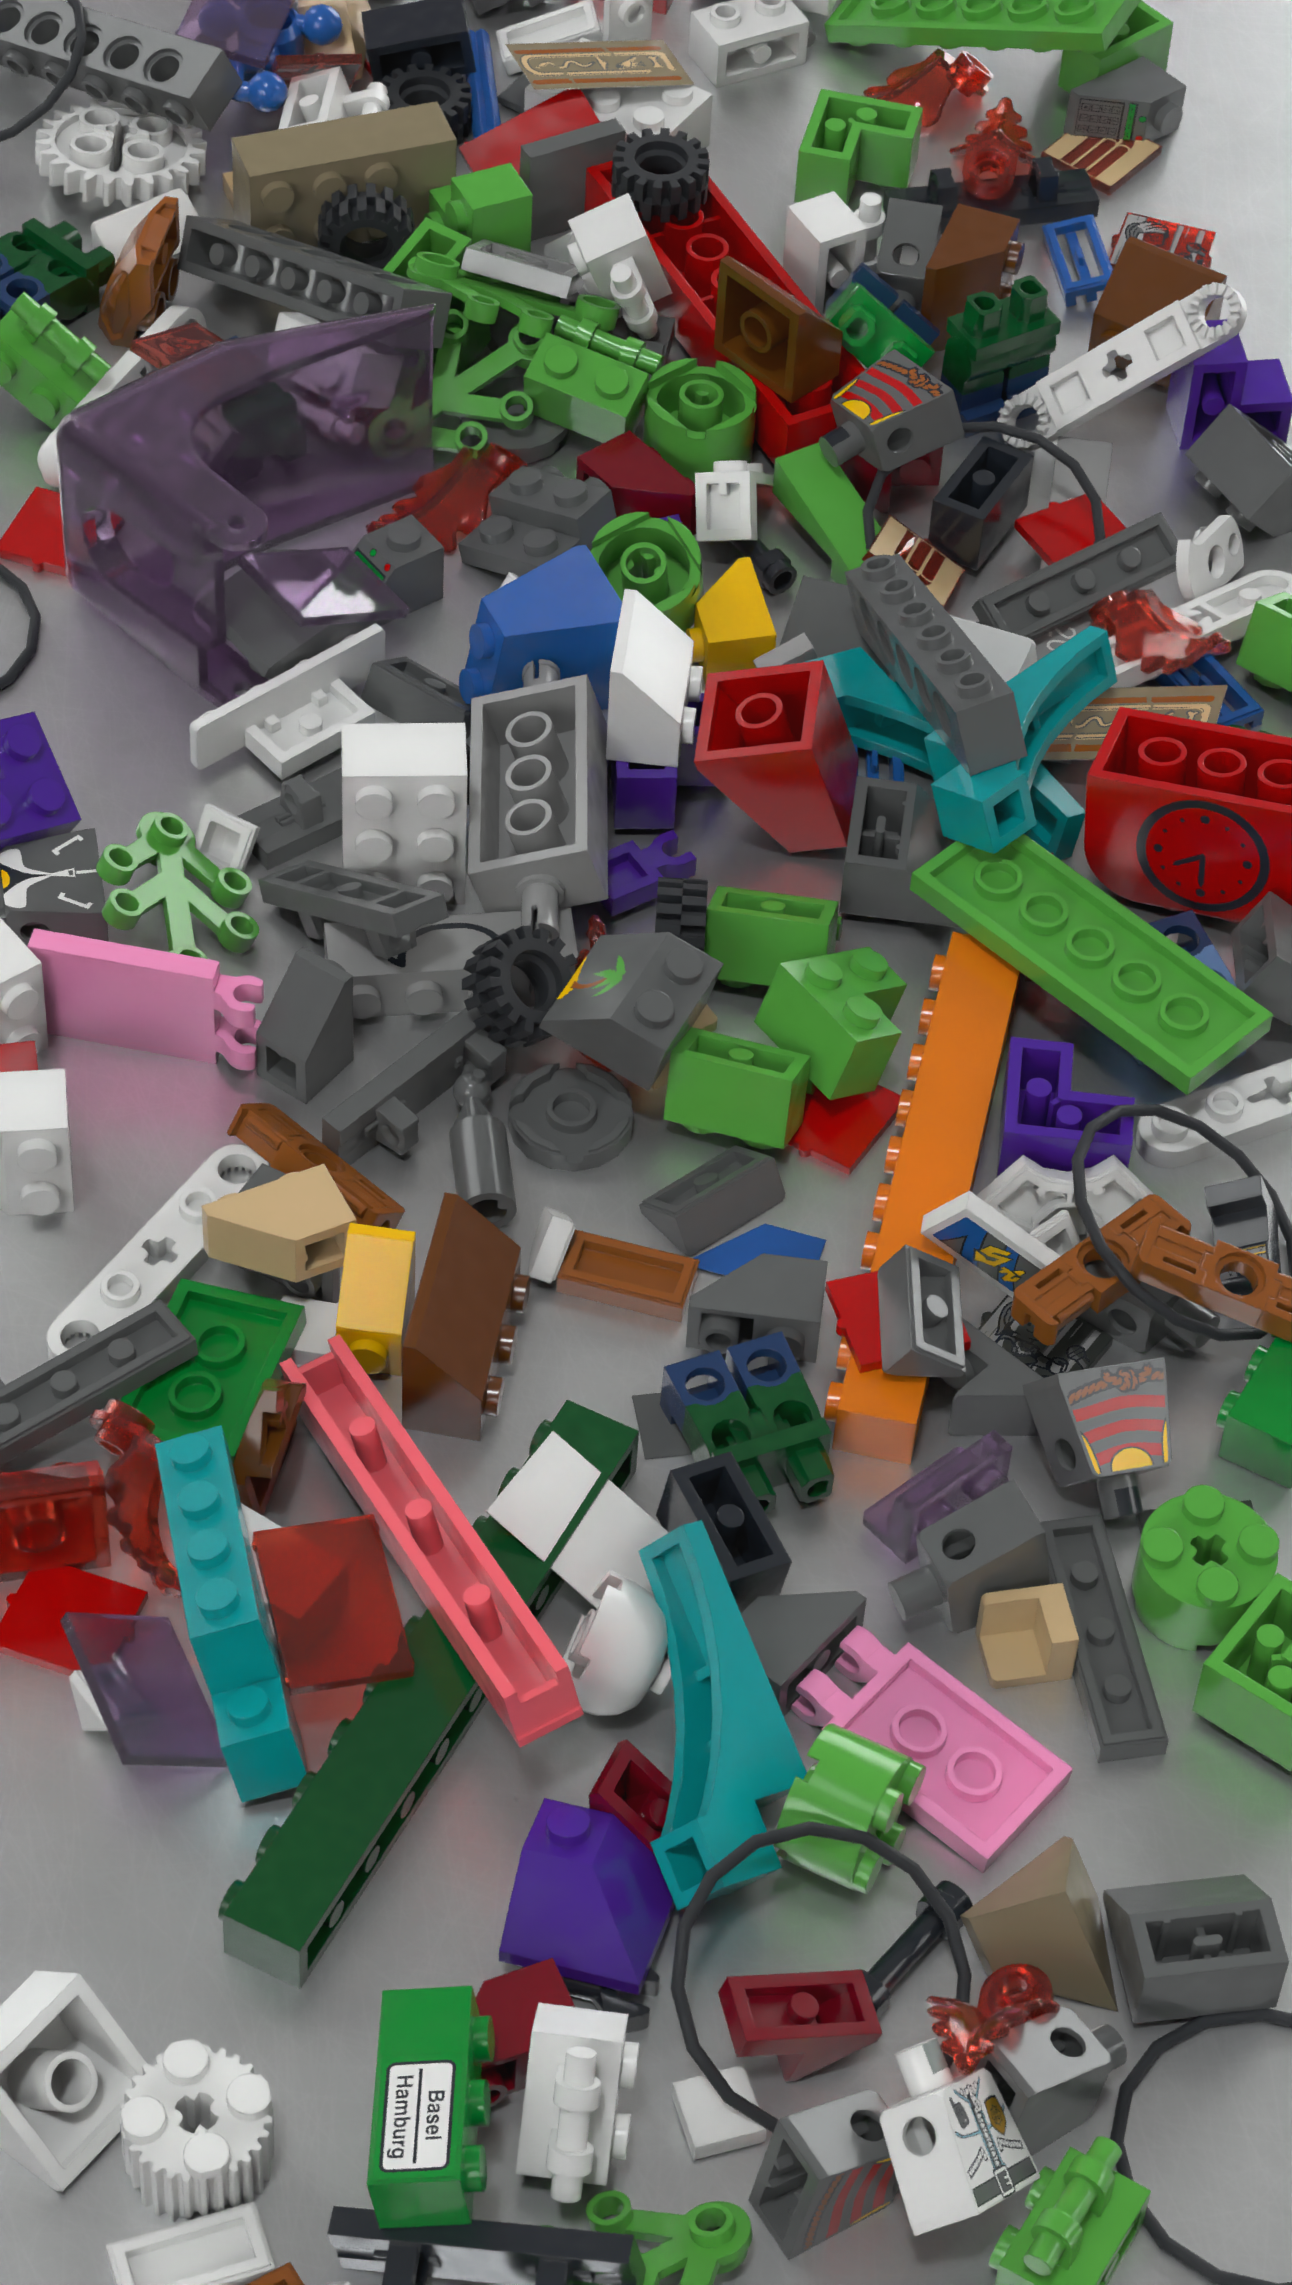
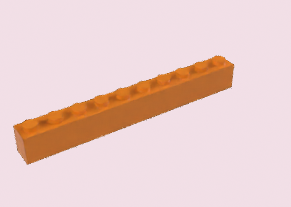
(930, 1166)

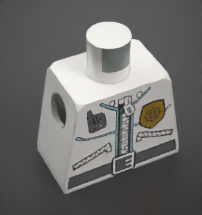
(952, 2141)

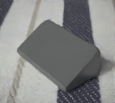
(414, 694)
(715, 1199)
(920, 1316)

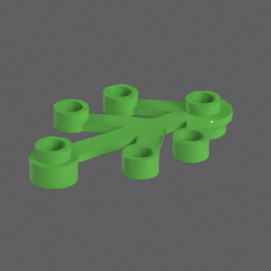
(485, 295)
(455, 393)
(170, 845)
(704, 2240)

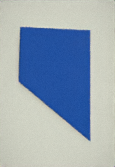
(762, 1239)

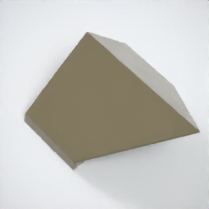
(1050, 1921)

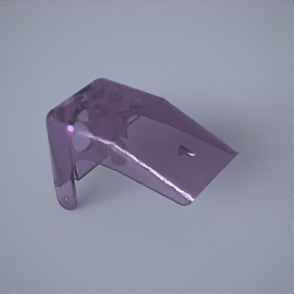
(230, 461)

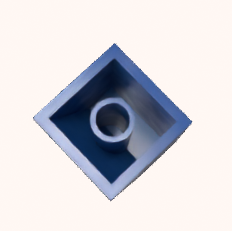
(551, 613)

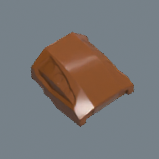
(142, 276)

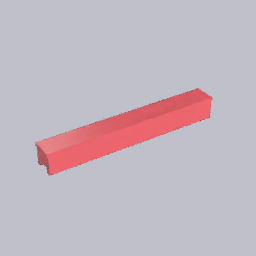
(436, 1546)

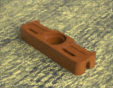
(294, 1149)
(1193, 1273)
(1067, 1289)

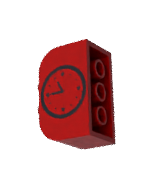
(1190, 814)

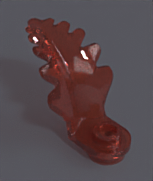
(932, 81)
(994, 150)
(456, 494)
(1153, 632)
(135, 1489)
(973, 2029)

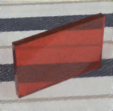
(332, 1604)

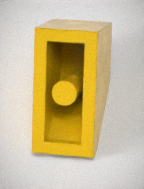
(732, 622)
(377, 1295)

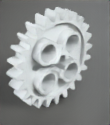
(84, 151)

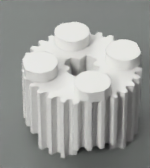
(197, 2131)

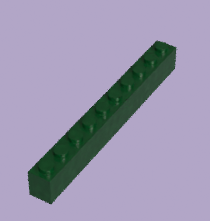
(392, 1749)

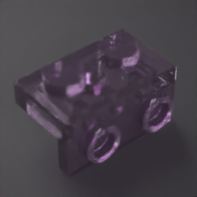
(937, 1492)

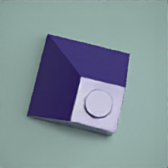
(586, 1899)

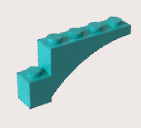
(888, 721)
(997, 803)
(229, 1615)
(728, 1723)

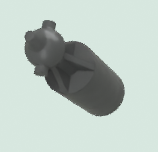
(481, 1151)

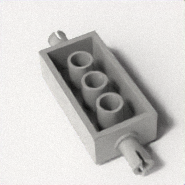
(538, 798)

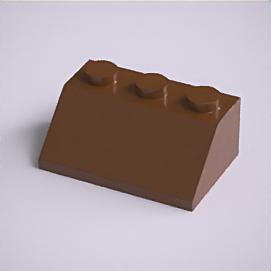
(461, 1325)

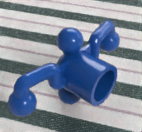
(266, 89)

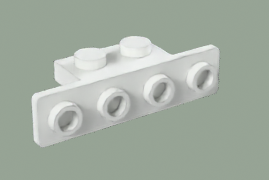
(295, 713)

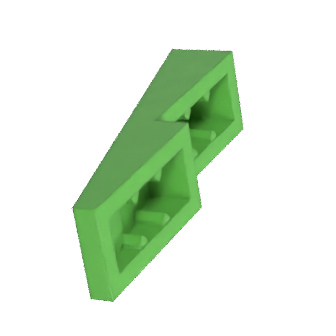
(824, 506)

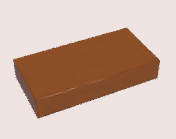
(627, 1276)

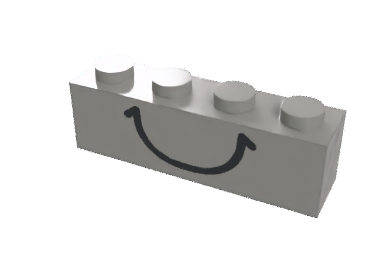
(432, 972)

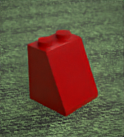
(781, 752)

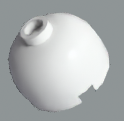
(618, 1648)

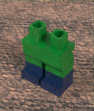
(868, 325)

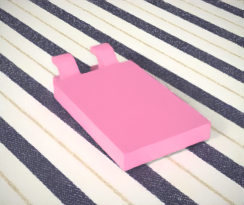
(147, 999)
(981, 1768)

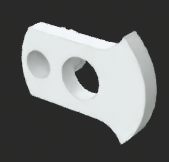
(1216, 544)

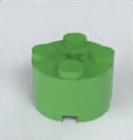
(700, 415)
(654, 559)
(1201, 1567)
(854, 1788)

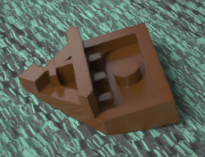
(267, 1441)

